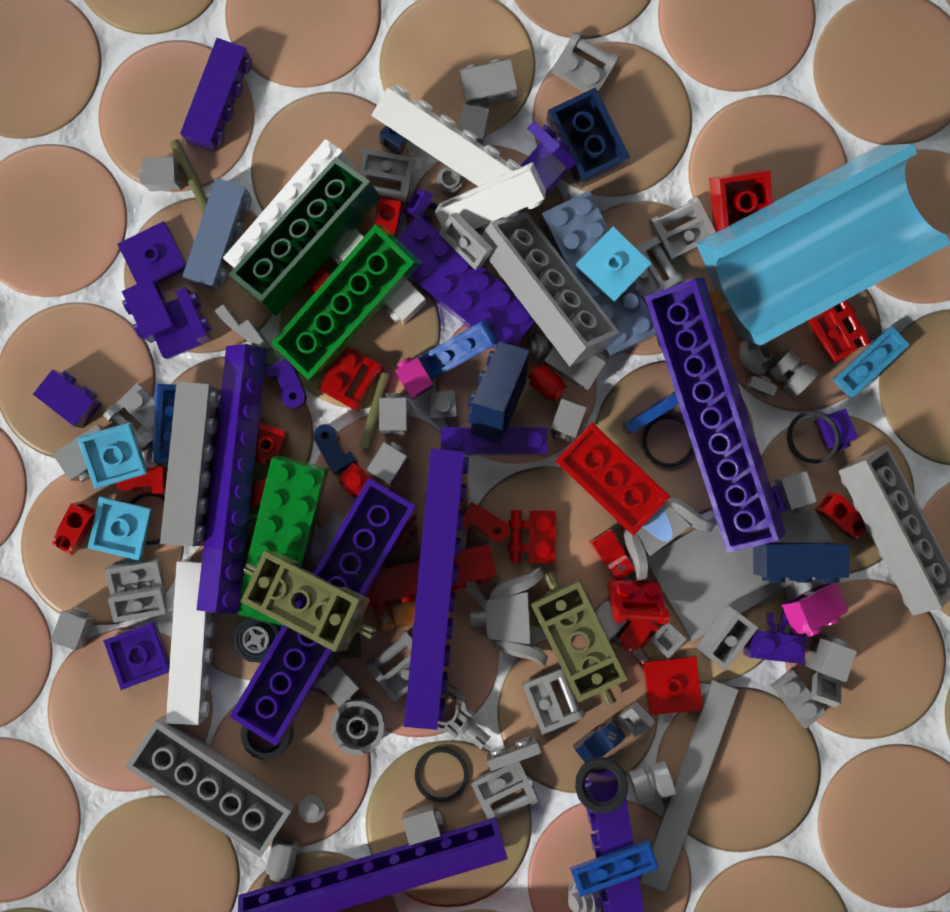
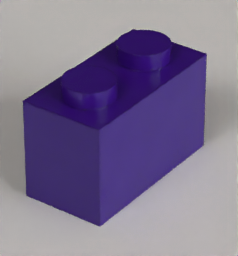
(149, 310)
(67, 398)

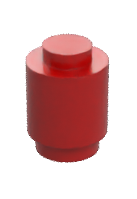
(546, 382)

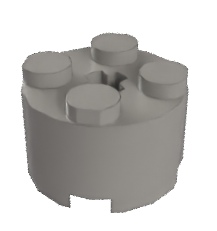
(344, 731)

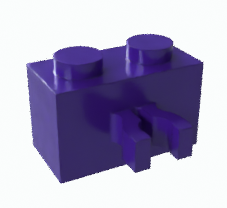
(776, 644)

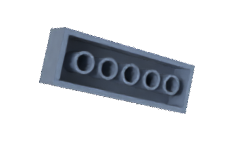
(572, 232)

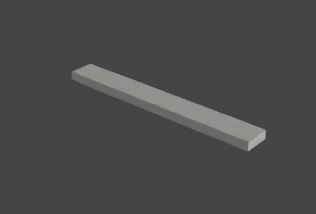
(690, 782)

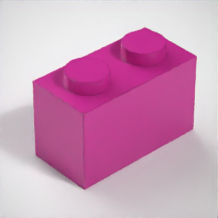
(815, 608)

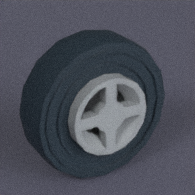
(249, 643)

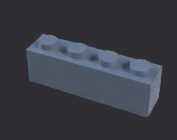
(217, 234)

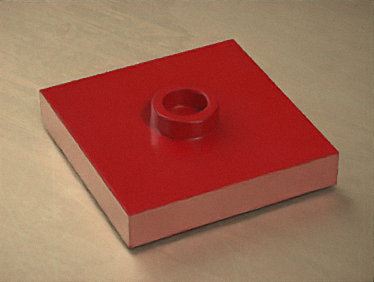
(672, 685)

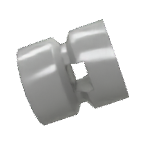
(800, 377)
(651, 783)

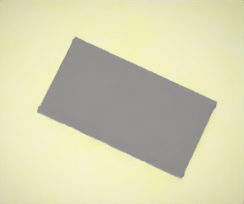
(705, 578)

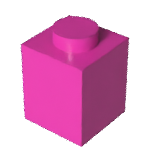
(413, 377)

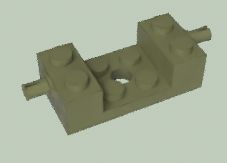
(568, 612)
(330, 613)

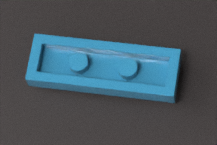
(870, 362)

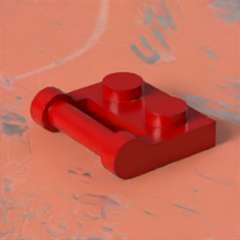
(343, 374)
(637, 595)

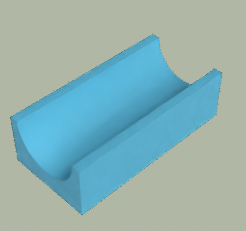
(819, 245)

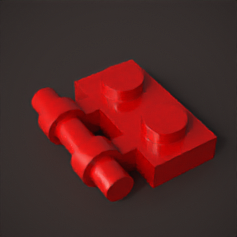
(833, 333)
(541, 536)

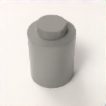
(282, 858)

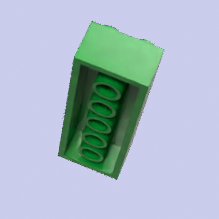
(346, 302)
(285, 517)

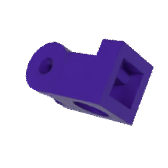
(292, 388)

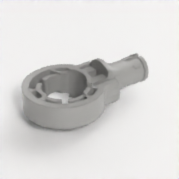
(464, 713)

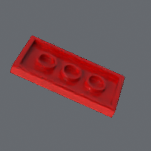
(612, 479)

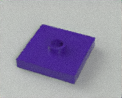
(153, 254)
(138, 655)

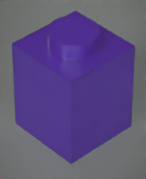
(845, 427)

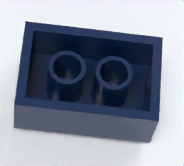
(590, 135)
(498, 392)
(801, 562)

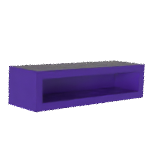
(216, 95)
(515, 442)

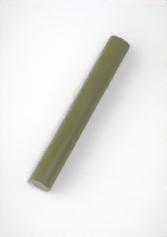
(189, 173)
(374, 411)

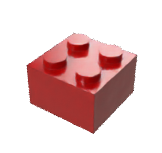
(739, 196)

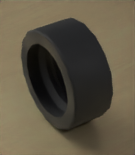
(264, 753)
(583, 796)

